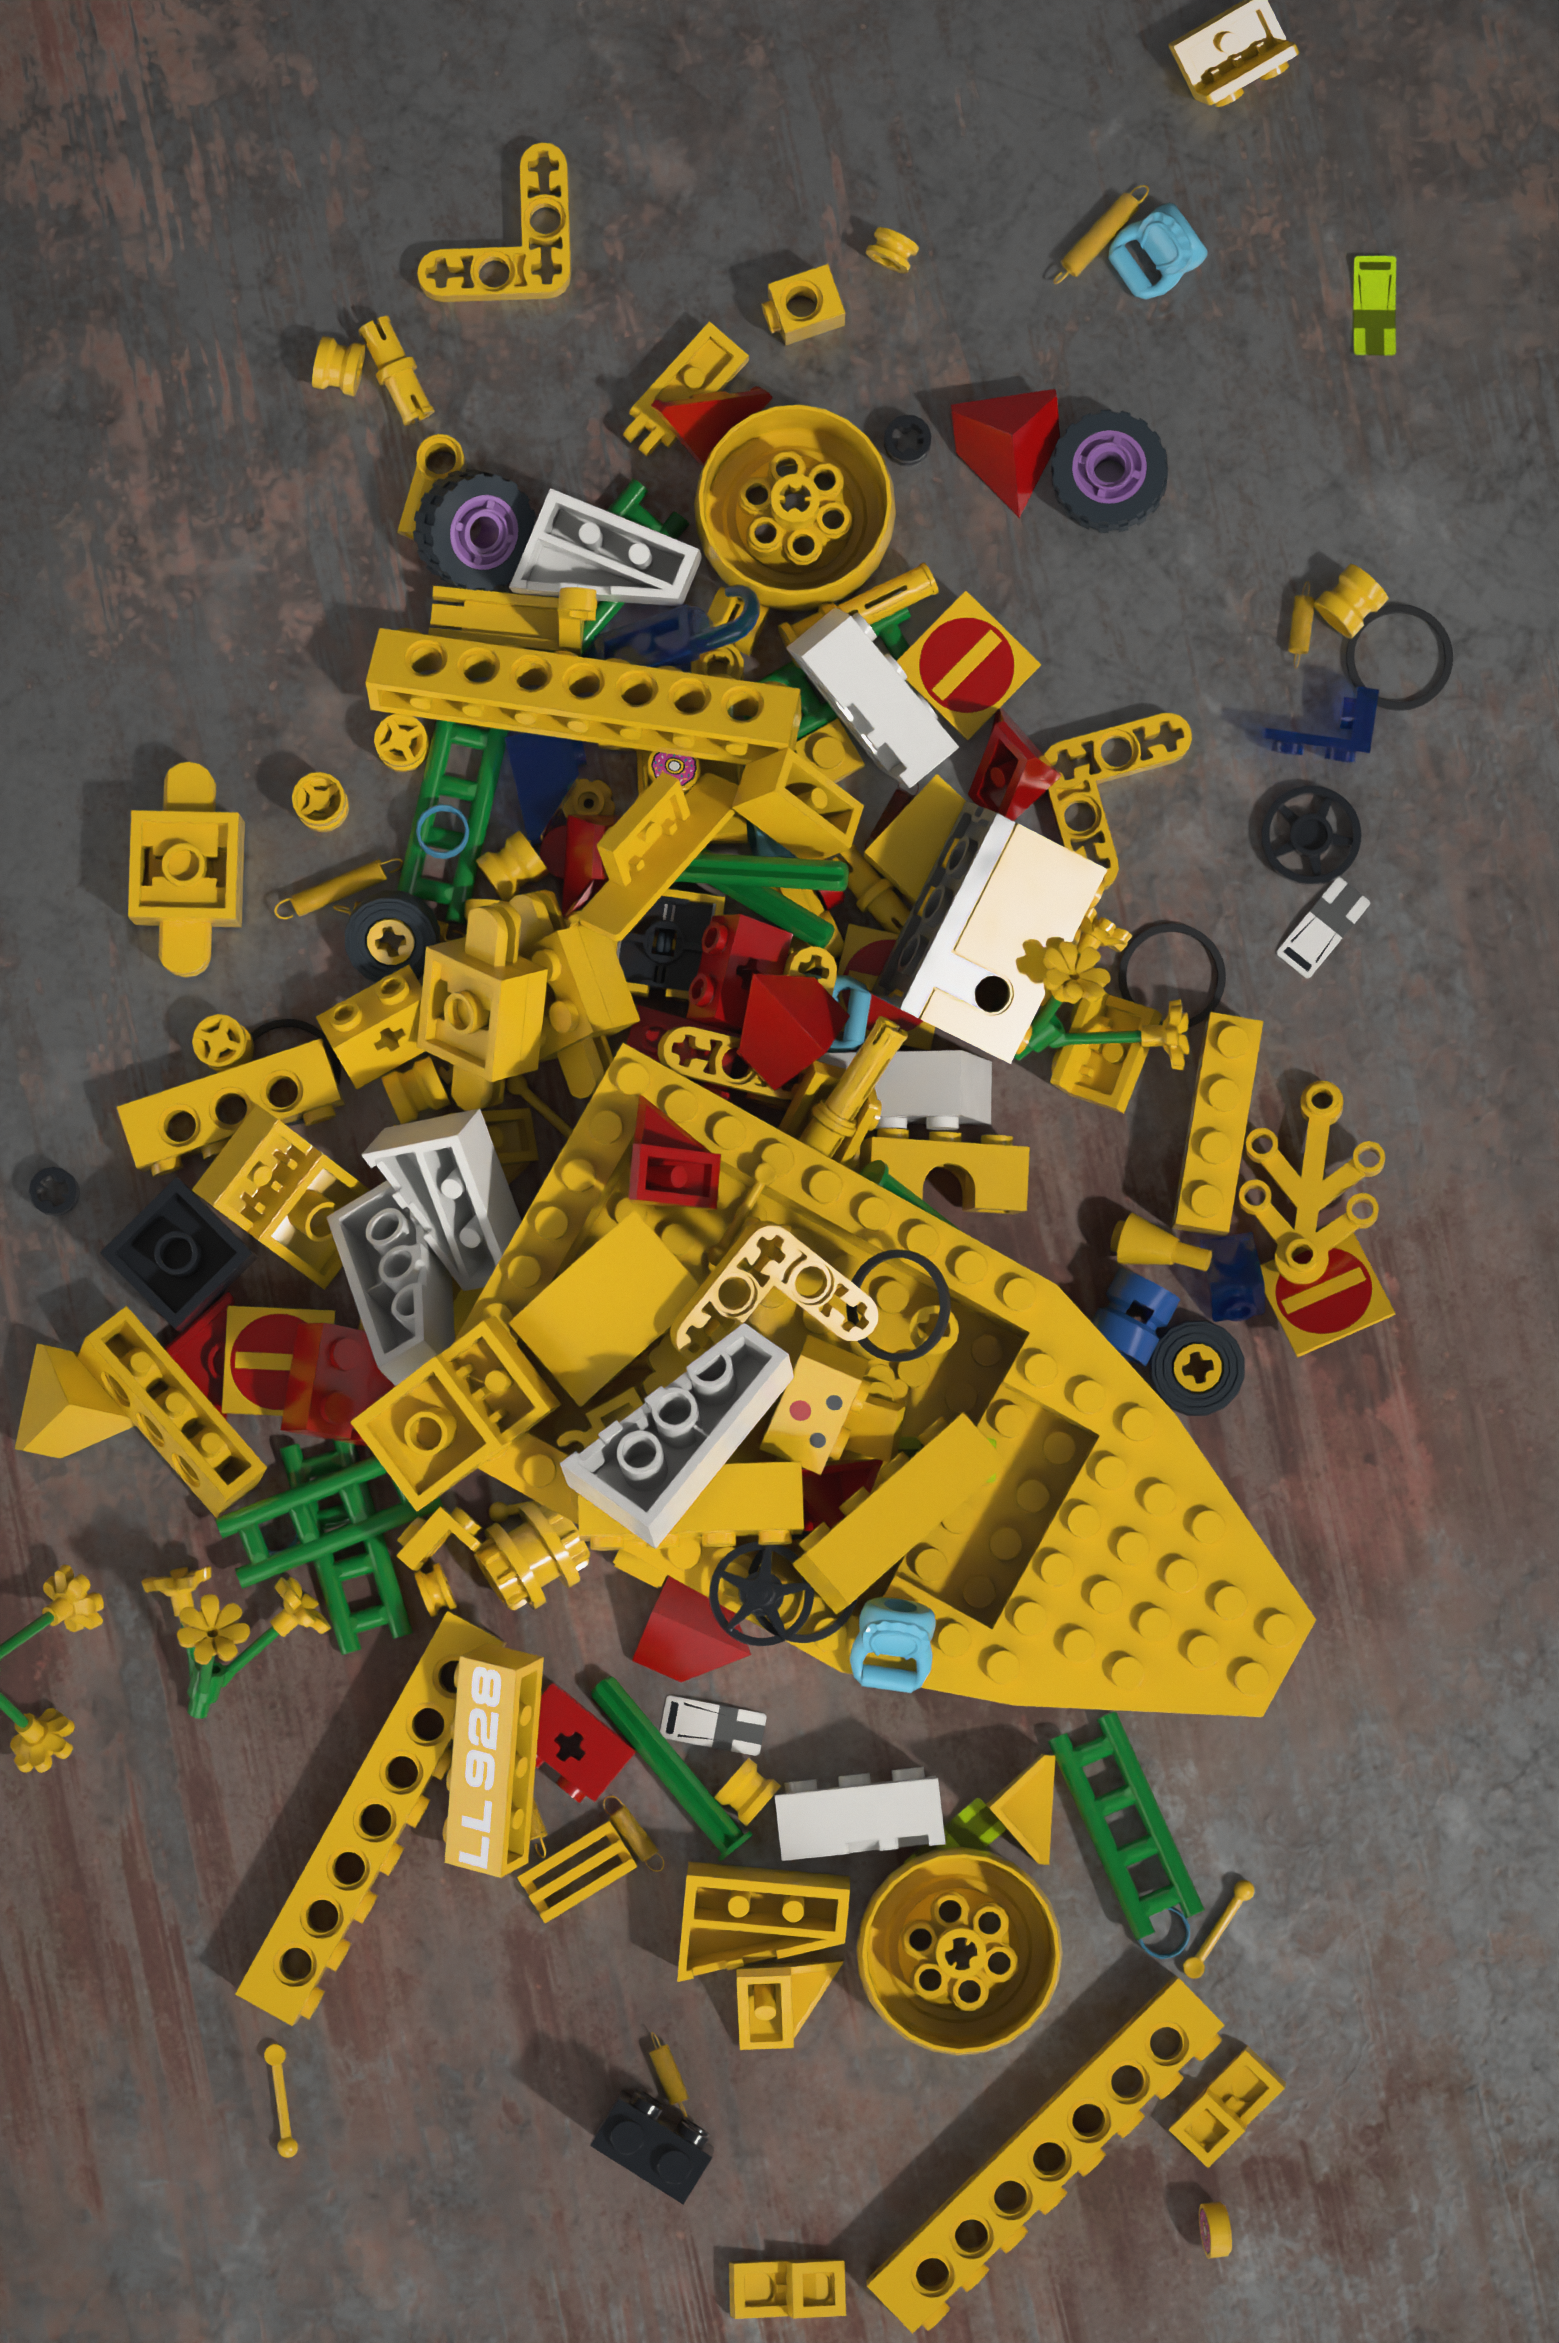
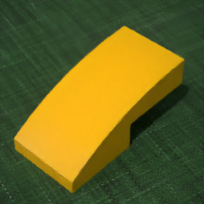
(1227, 2106)
(787, 2288)

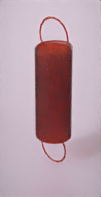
(894, 807)

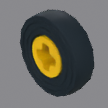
(407, 917)
(1182, 1391)

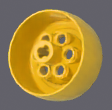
(817, 445)
(912, 1900)

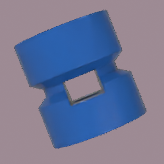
(1131, 1337)

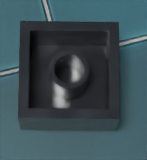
(178, 1254)

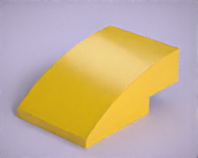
(916, 837)
(281, 1193)
(606, 1308)
(455, 1412)

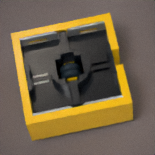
(673, 920)

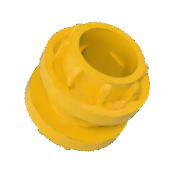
(531, 1556)

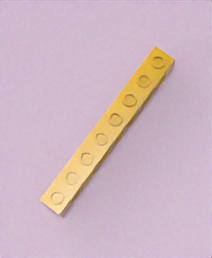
(556, 710)
(266, 1981)
(925, 2305)

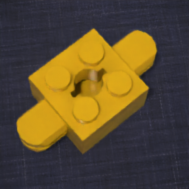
(186, 869)
(584, 991)
(483, 1006)

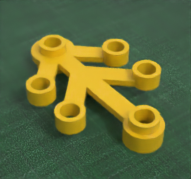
(1310, 1191)

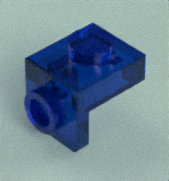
(1234, 1278)

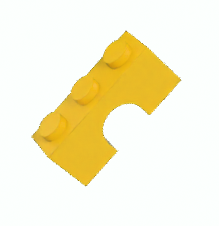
(989, 1172)

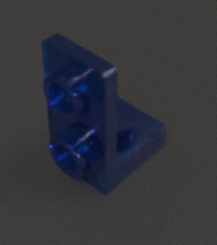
(1356, 716)

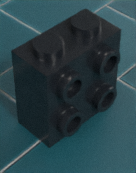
(654, 2146)

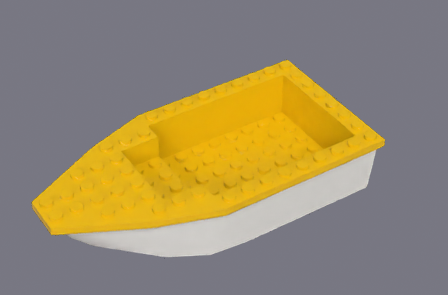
(1077, 1578)

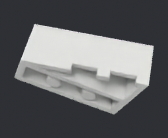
(605, 553)
(872, 697)
(930, 1088)
(454, 1189)
(859, 1815)

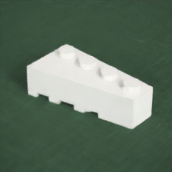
(395, 1281)
(678, 1440)

